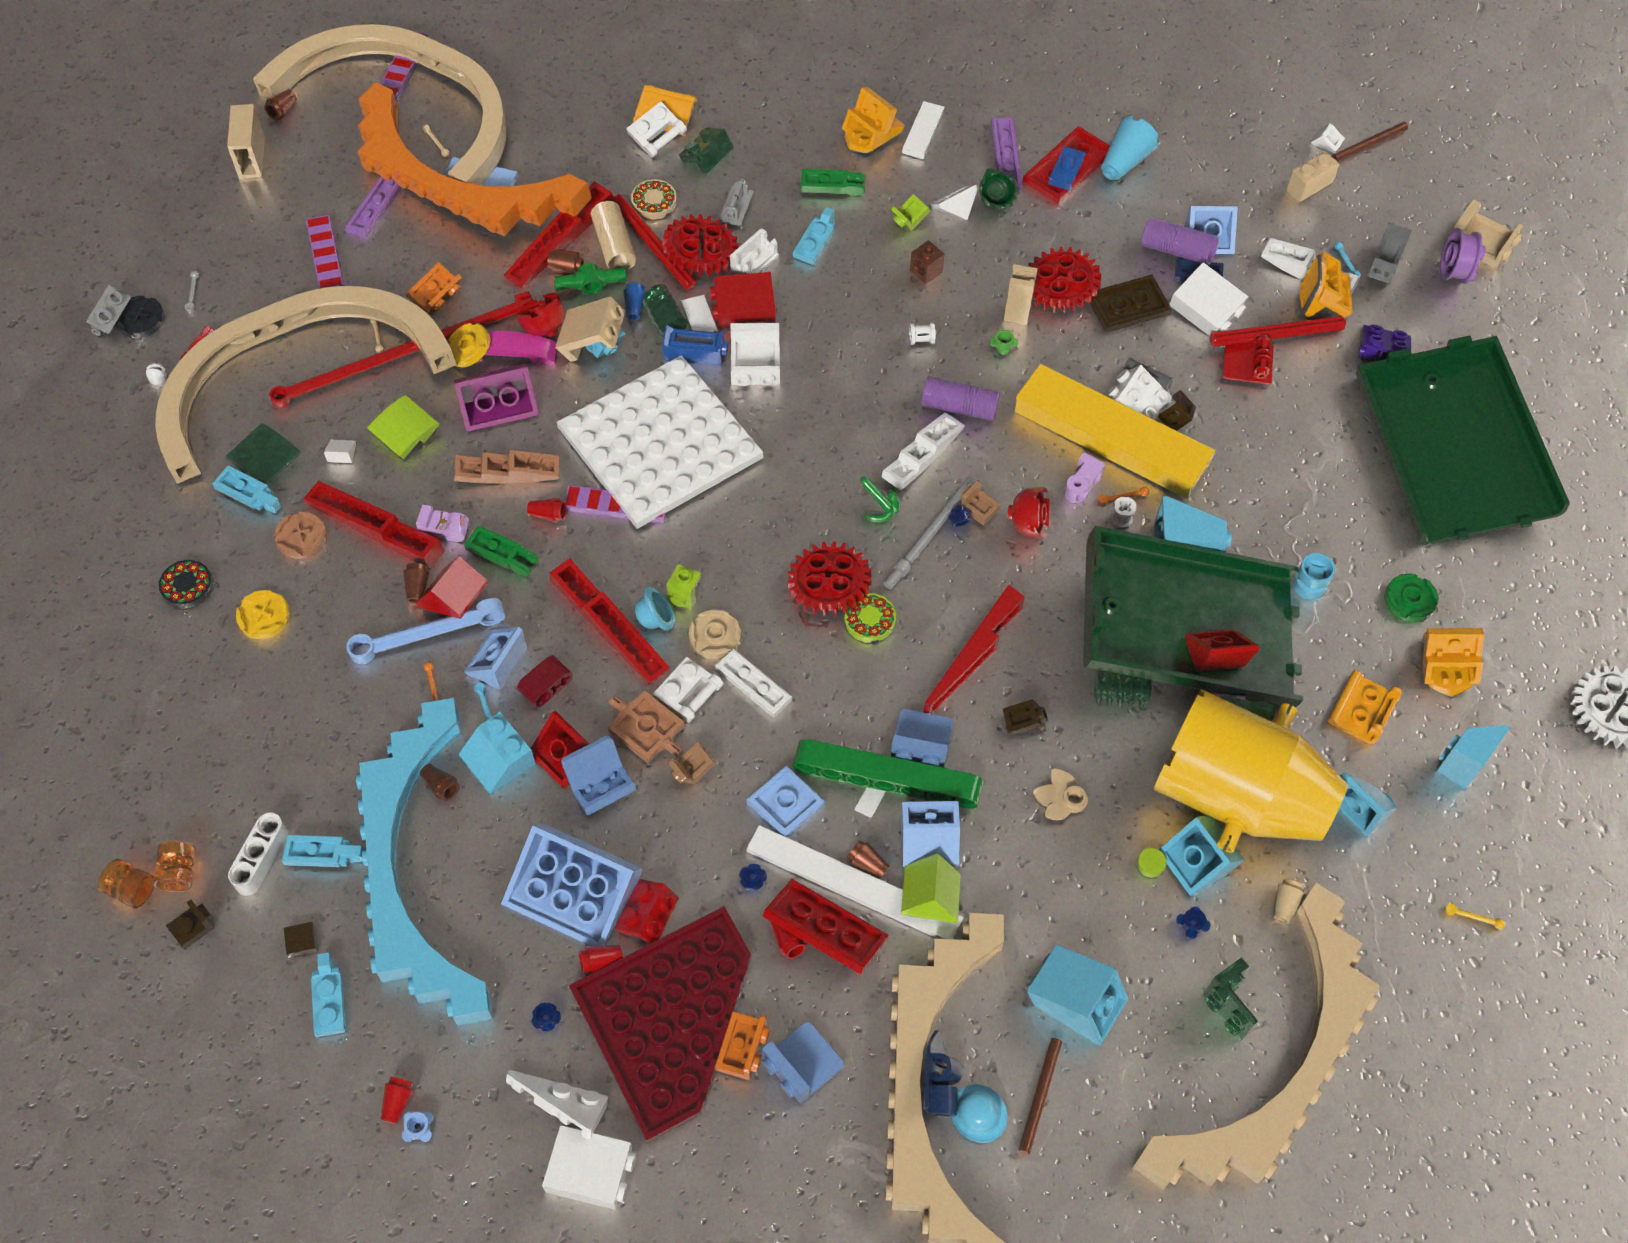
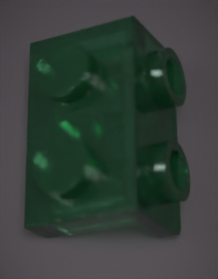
(707, 149)

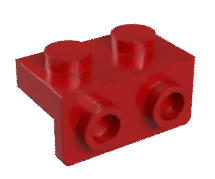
(647, 911)

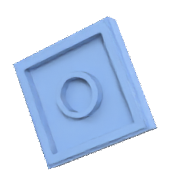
(785, 802)

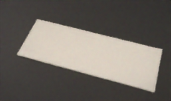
(869, 801)

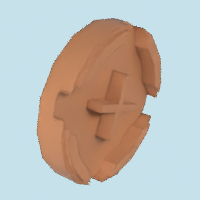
(300, 535)

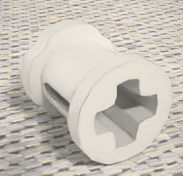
(916, 335)
(1121, 509)

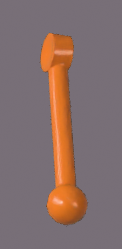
(1103, 499)
(428, 667)

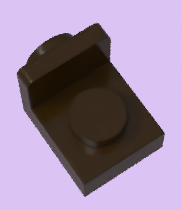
(1178, 412)
(1025, 717)
(191, 925)

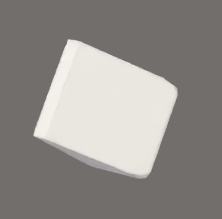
(1328, 138)
(340, 451)

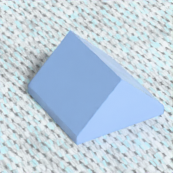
(1217, 221)
(497, 656)

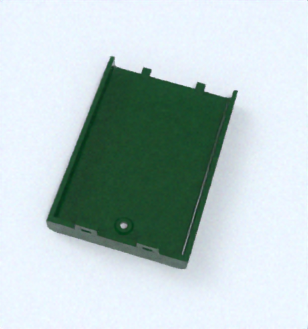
(1461, 443)
(1182, 589)

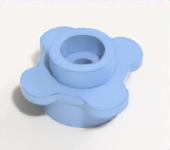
(411, 1119)

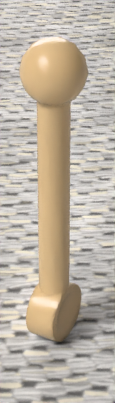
(444, 151)
(379, 348)

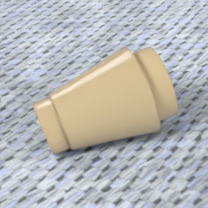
(1288, 899)

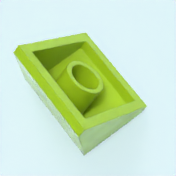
(931, 890)

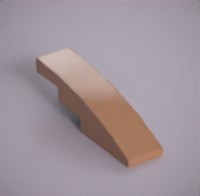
(506, 469)

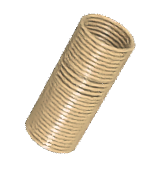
(613, 235)

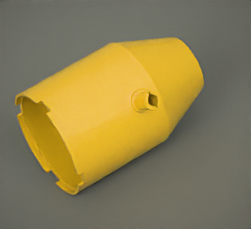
(1251, 774)

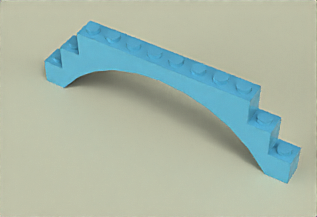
(396, 941)

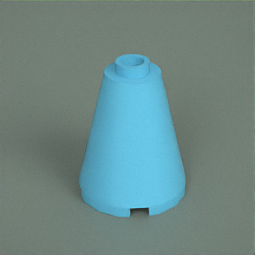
(1130, 146)

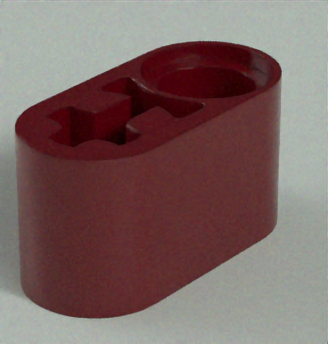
(544, 681)

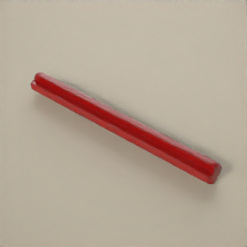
(652, 241)
(1278, 331)

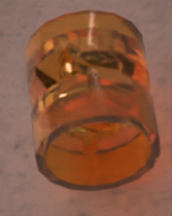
(174, 866)
(126, 883)

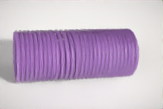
(1187, 242)
(951, 395)

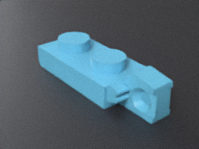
(815, 237)
(246, 490)
(320, 851)
(327, 998)

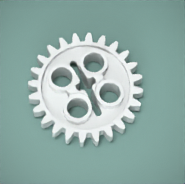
(1593, 691)

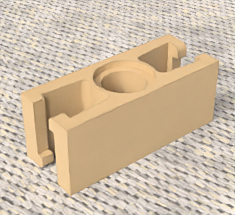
(1020, 294)

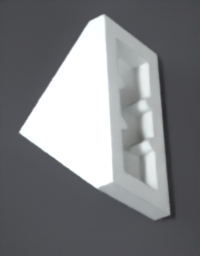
(956, 203)

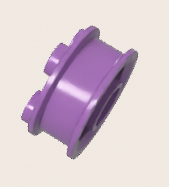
(1461, 256)

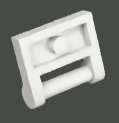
(651, 125)
(682, 684)

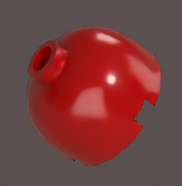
(542, 316)
(1030, 512)

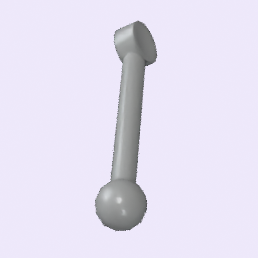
(189, 307)

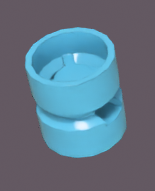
(1314, 576)

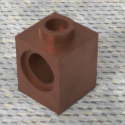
(927, 262)

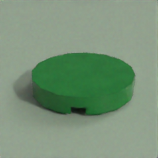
(1411, 598)

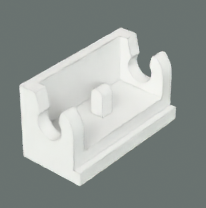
(754, 254)

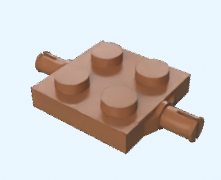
(646, 726)

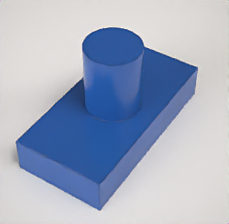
(1066, 168)

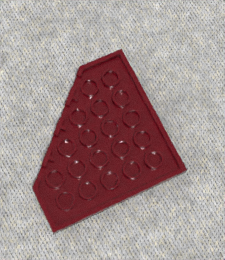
(666, 1018)

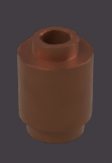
(564, 261)

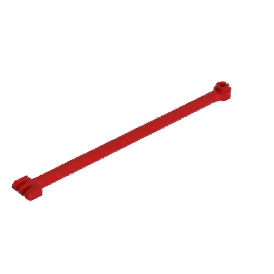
(287, 393)

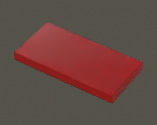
(1079, 140)
(825, 926)

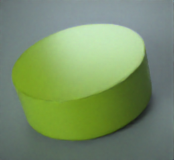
(1151, 862)

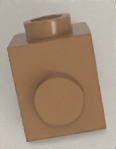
(980, 504)
(692, 764)

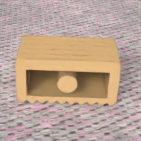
(1312, 176)

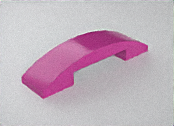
(520, 344)

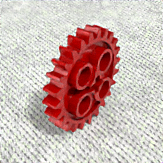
(682, 244)
(1065, 279)
(829, 578)

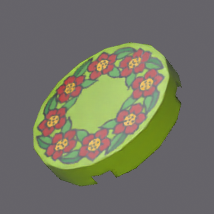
(871, 619)

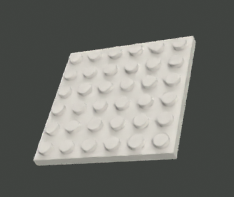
(659, 441)

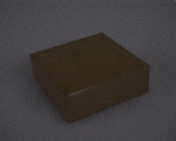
(300, 939)

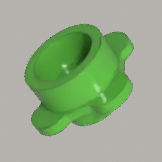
(1003, 336)

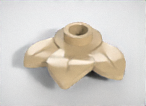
(1057, 796)

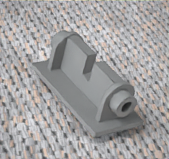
(736, 203)
(107, 310)

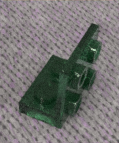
(1222, 999)

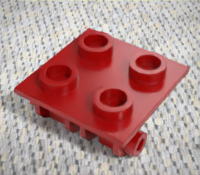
(1249, 361)

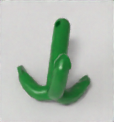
(890, 506)

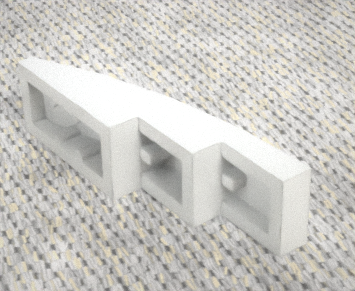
(1295, 259)
(923, 451)

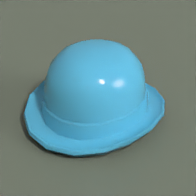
(655, 610)
(980, 1114)

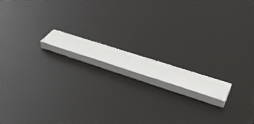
(842, 880)

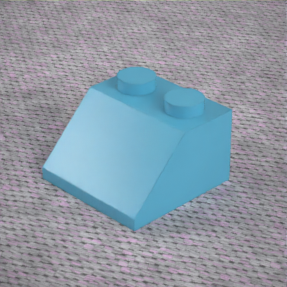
(1470, 752)
(496, 753)
(1196, 857)

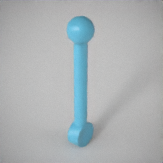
(1339, 247)
(480, 689)

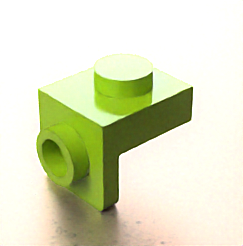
(910, 213)
(682, 586)

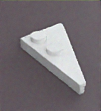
(563, 1101)

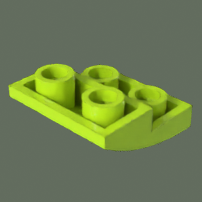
(403, 426)

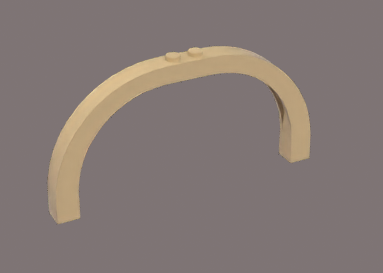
(356, 40)
(268, 323)

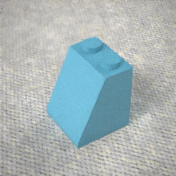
(1190, 526)
(1079, 993)

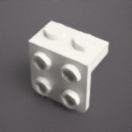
(1140, 392)

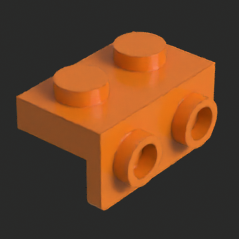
(434, 288)
(741, 1045)

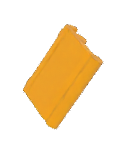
(679, 104)
(1363, 708)

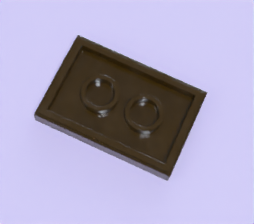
(1130, 303)

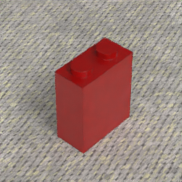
(743, 299)

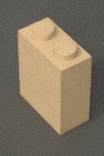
(246, 141)

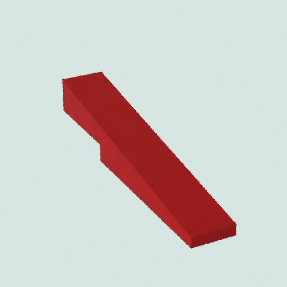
(557, 235)
(376, 524)
(608, 621)
(978, 648)

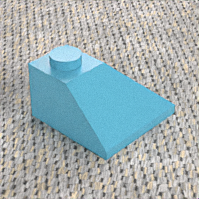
(1365, 804)

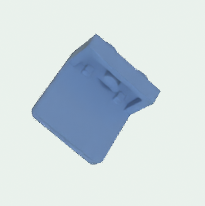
(922, 737)
(597, 775)
(802, 1062)

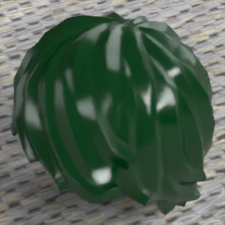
(998, 189)

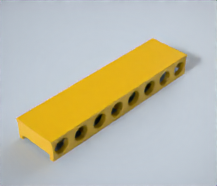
(1113, 430)

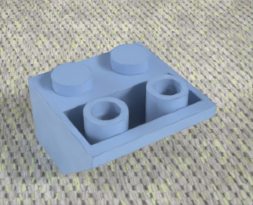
(930, 830)

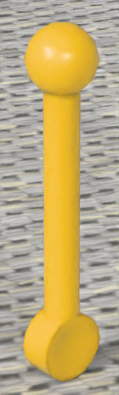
(1451, 910)

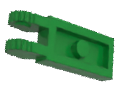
(832, 182)
(500, 550)

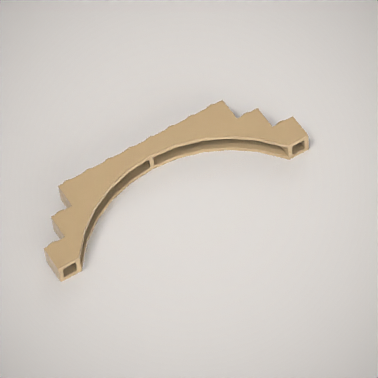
(921, 994)
(1258, 1138)

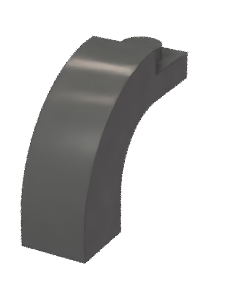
(1389, 253)

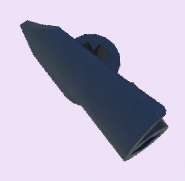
(939, 1096)

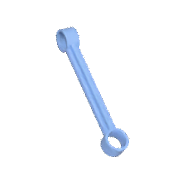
(486, 613)

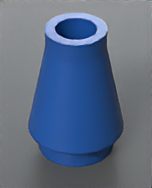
(633, 300)

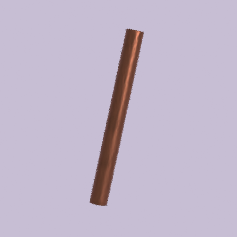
(1358, 147)
(1040, 1096)

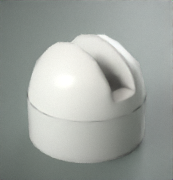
(156, 373)

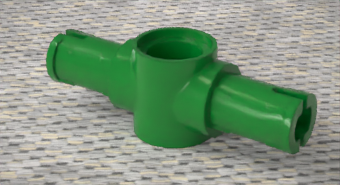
(590, 279)

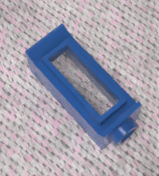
(694, 345)

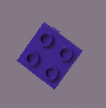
(1387, 341)

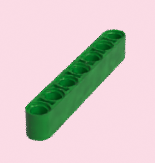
(887, 773)

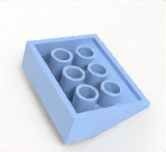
(570, 885)

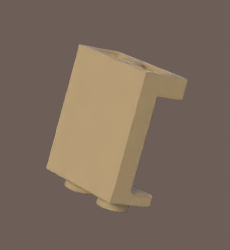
(1495, 236)
(589, 325)

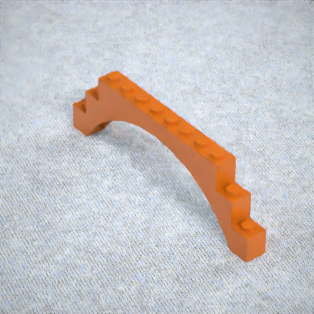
(490, 206)

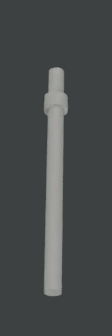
(903, 565)

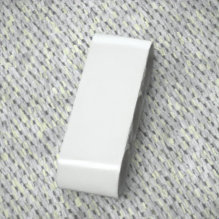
(257, 841)

